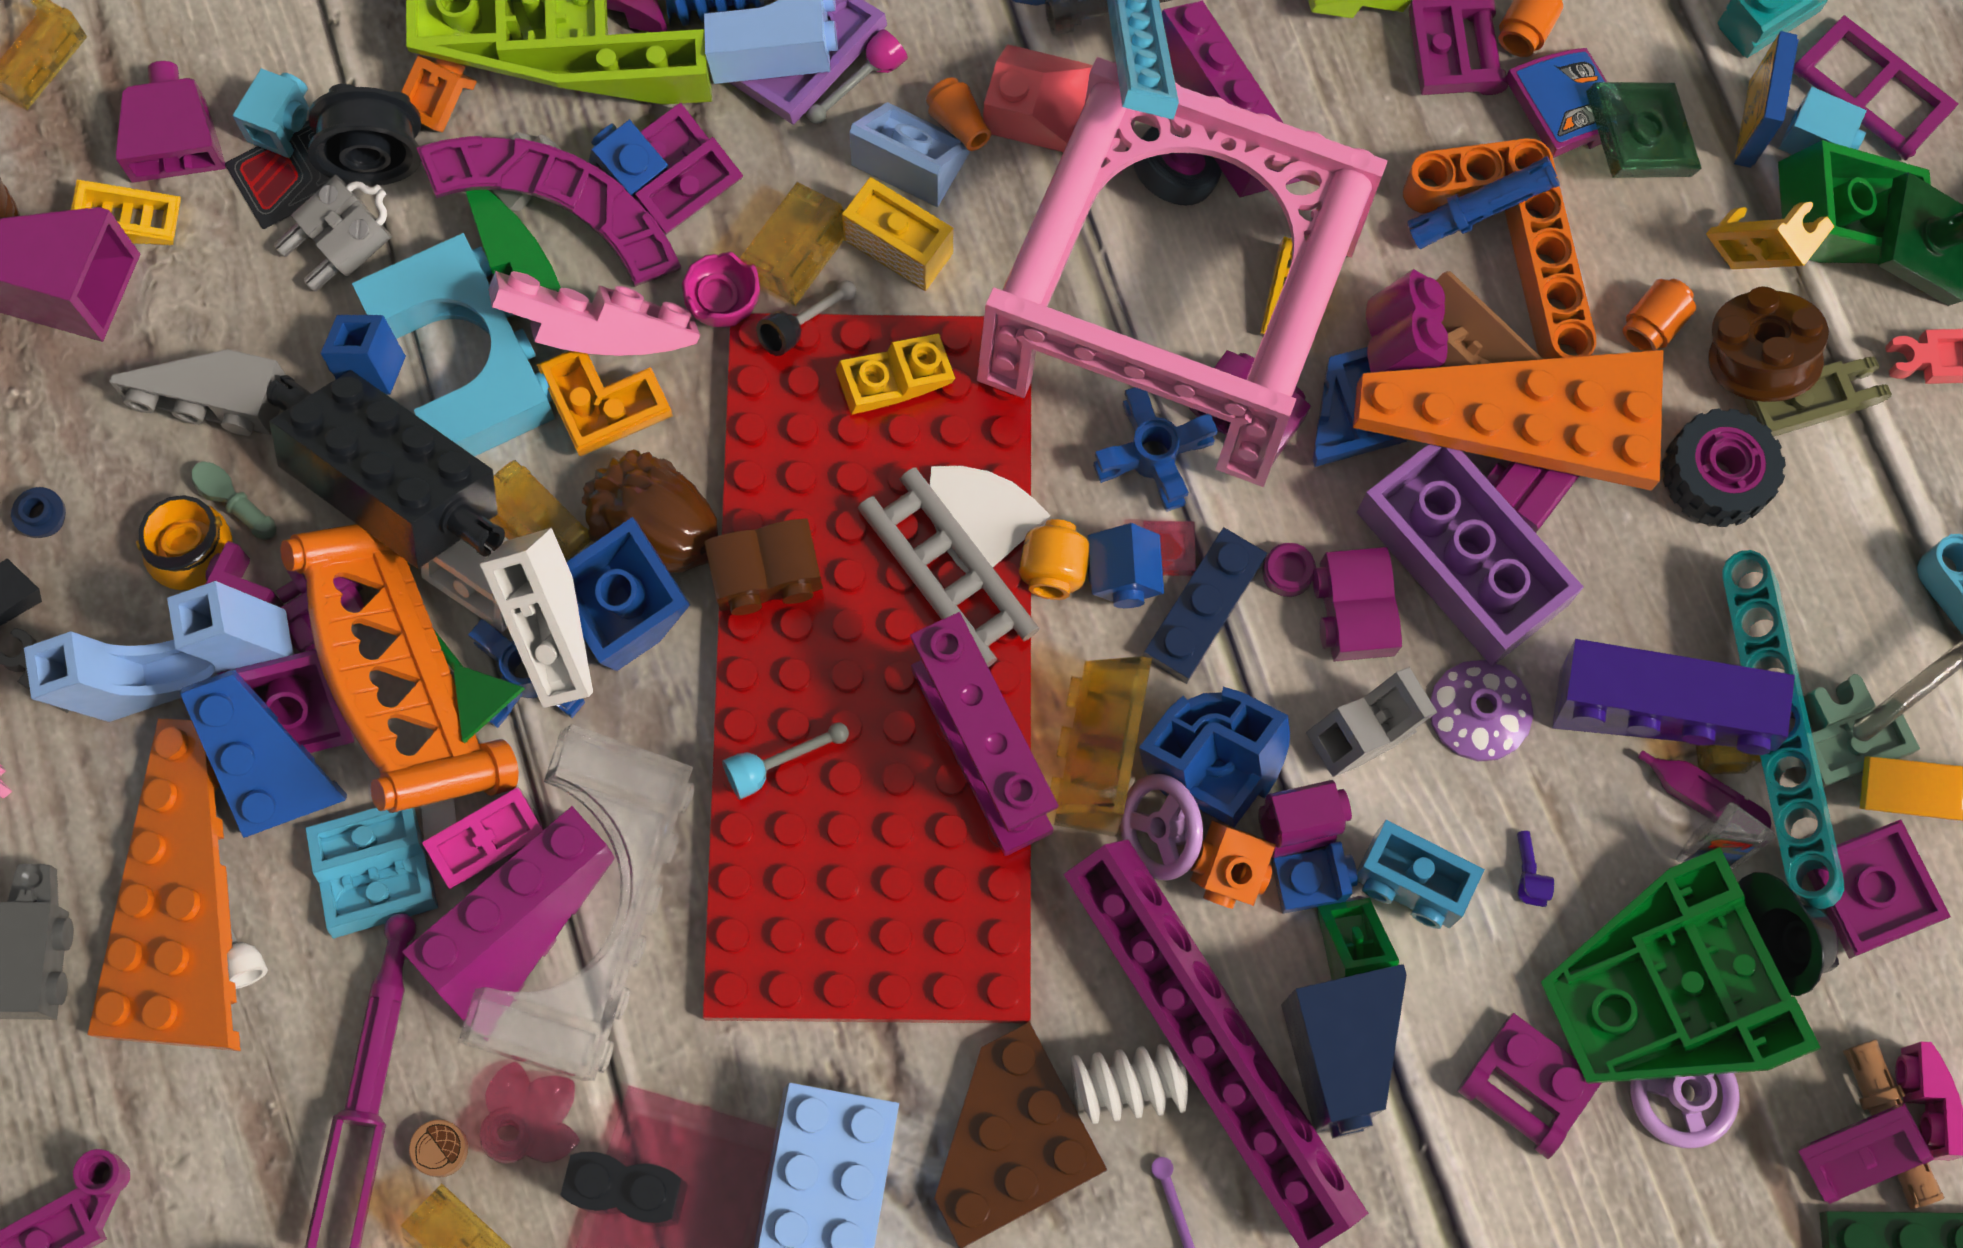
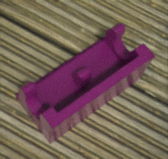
(1865, 1153)

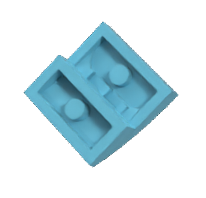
(370, 869)

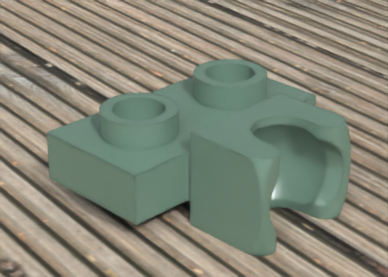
(1836, 748)

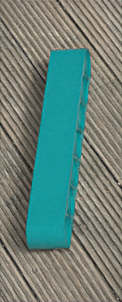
(1798, 750)

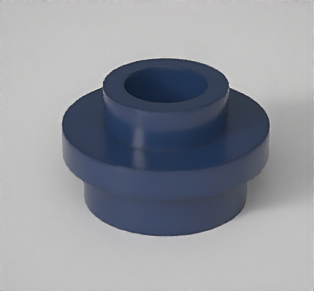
(45, 524)

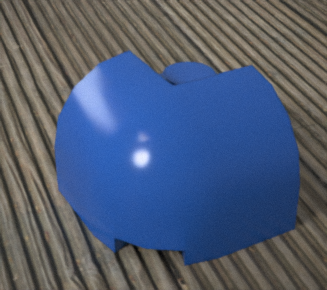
(1220, 749)

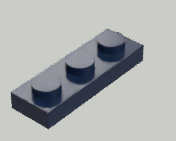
(1205, 605)

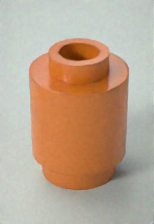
(1528, 25)
(1659, 315)

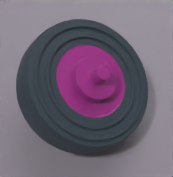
(1178, 176)

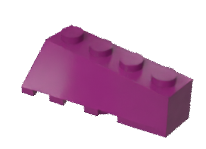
(1211, 66)
(513, 915)

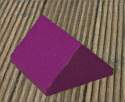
(300, 699)

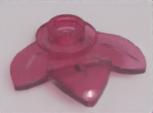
(535, 1112)

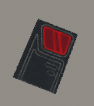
(274, 183)

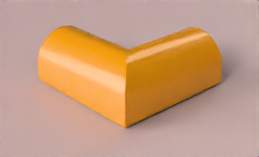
(599, 413)

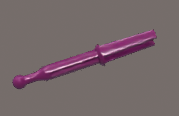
(369, 1075)

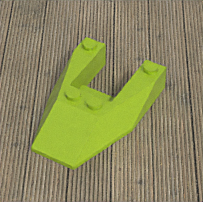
(562, 47)

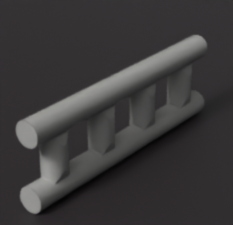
(949, 536)

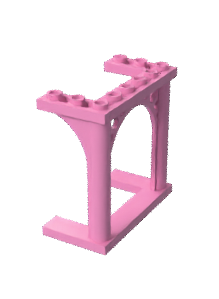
(1104, 145)

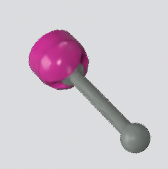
(882, 55)

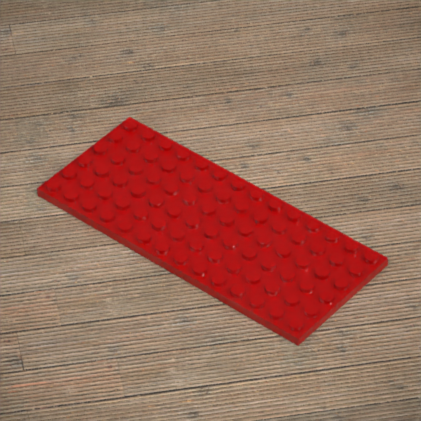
(866, 864)

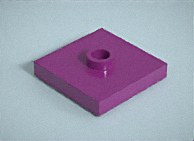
(1883, 892)

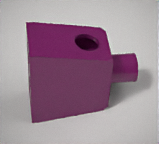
(166, 128)

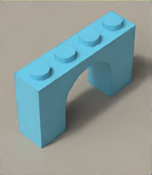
(453, 284)

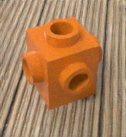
(1232, 865)

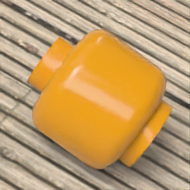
(1054, 560)

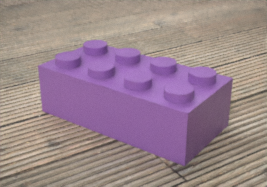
(1469, 550)

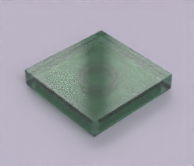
(1643, 129)

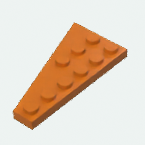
(1555, 414)
(172, 914)

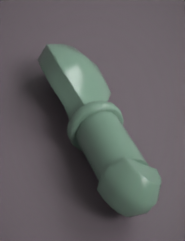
(217, 485)

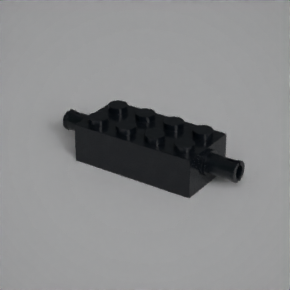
(384, 468)

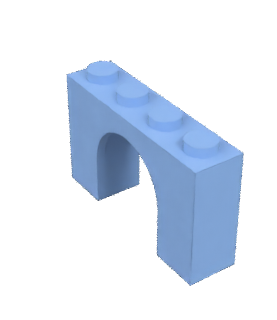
(770, 40)
(212, 633)

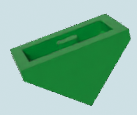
(1354, 939)

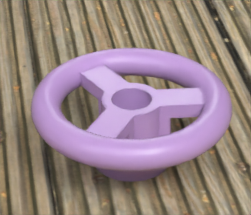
(1172, 826)
(1705, 1095)

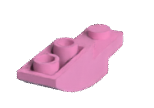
(612, 324)

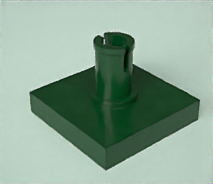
(1924, 239)

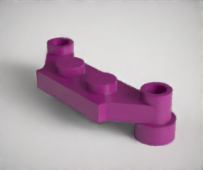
(78, 1216)

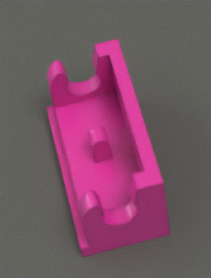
(483, 838)

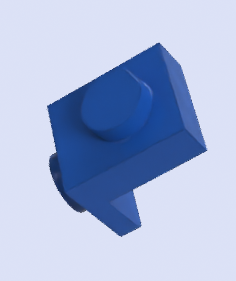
(627, 156)

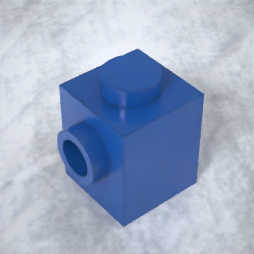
(366, 348)
(1125, 565)

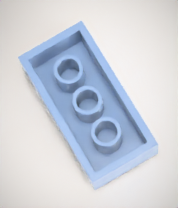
(826, 1170)

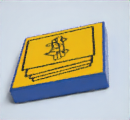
(1766, 99)

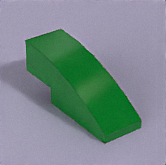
(508, 241)

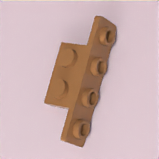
(1476, 331)

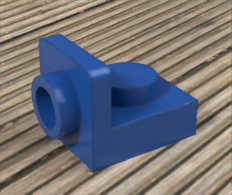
(1314, 878)

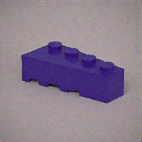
(1672, 698)

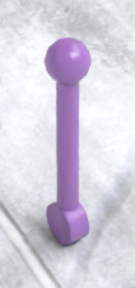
(1162, 1170)

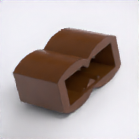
(763, 566)

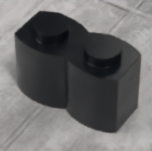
(609, 1187)

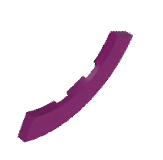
(562, 180)

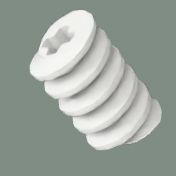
(1129, 1083)

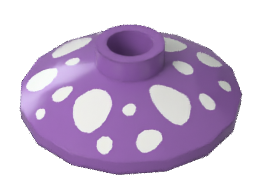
(1469, 730)

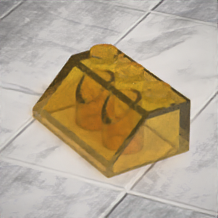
(1100, 744)

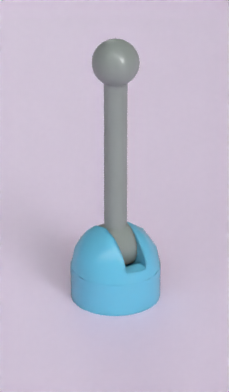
(748, 771)

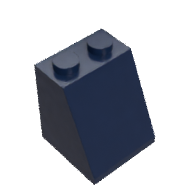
(1346, 1046)

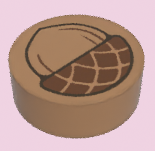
(438, 1148)

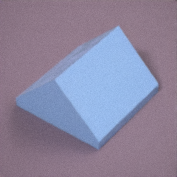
(907, 152)

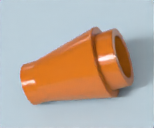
(957, 111)

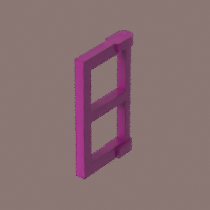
(1893, 67)

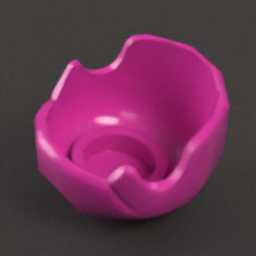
(721, 289)

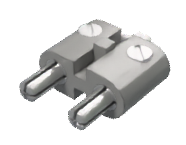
(339, 227)

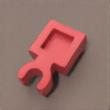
(1936, 353)

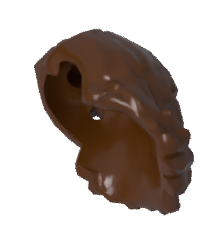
(661, 502)

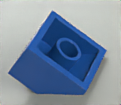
(624, 595)

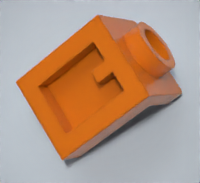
(435, 89)

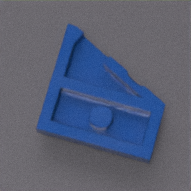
(1335, 431)

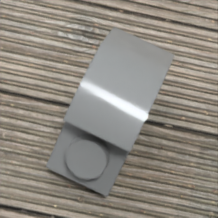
(1371, 724)

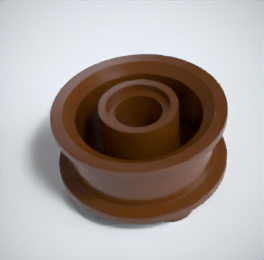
(1768, 345)

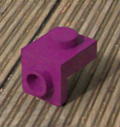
(229, 569)

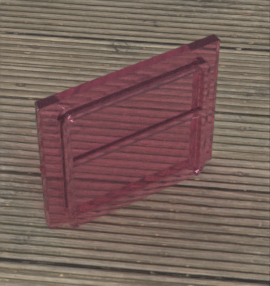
(713, 1152)

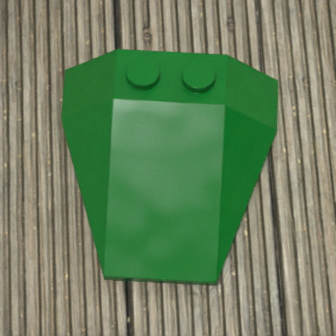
(1678, 986)

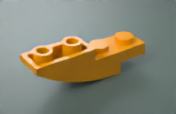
(1912, 788)

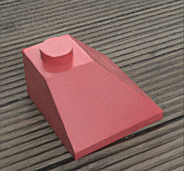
(1035, 97)

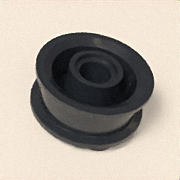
(364, 135)

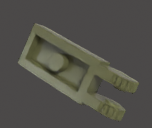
(1826, 400)

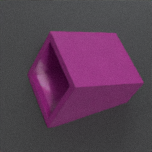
(65, 269)

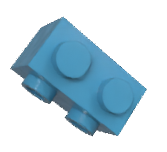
(1418, 876)

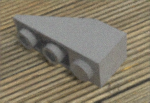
(211, 387)

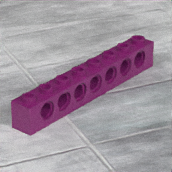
(1216, 1045)

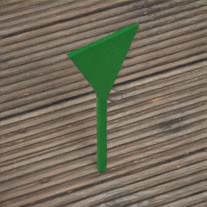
(478, 694)

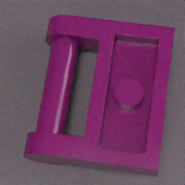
(1443, 50)
(1539, 1071)

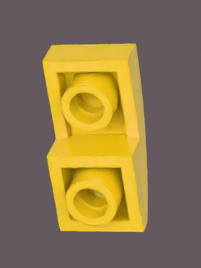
(894, 376)

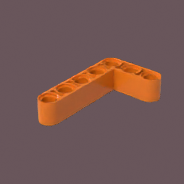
(1528, 235)

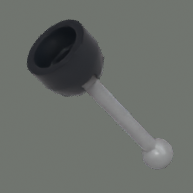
(782, 331)

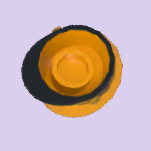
(180, 541)

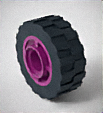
(1743, 448)

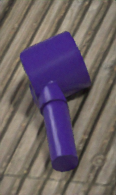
(1532, 887)

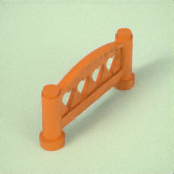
(444, 764)

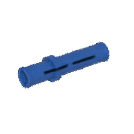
(1491, 199)

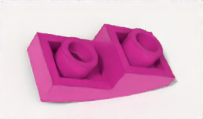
(1929, 1082)

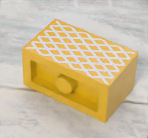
(898, 233)

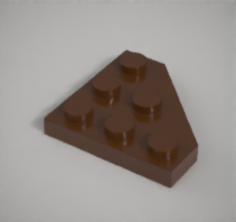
(1013, 1141)

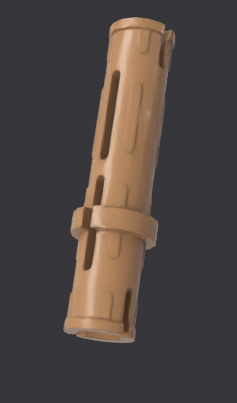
(1878, 1095)

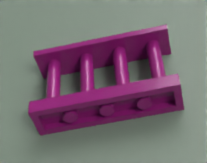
(983, 734)

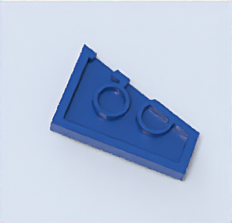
(254, 757)

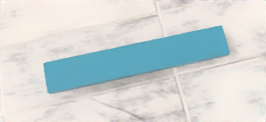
(1143, 57)

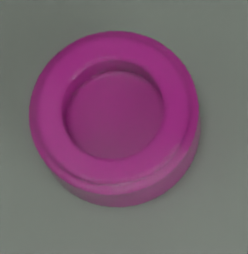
(1288, 569)

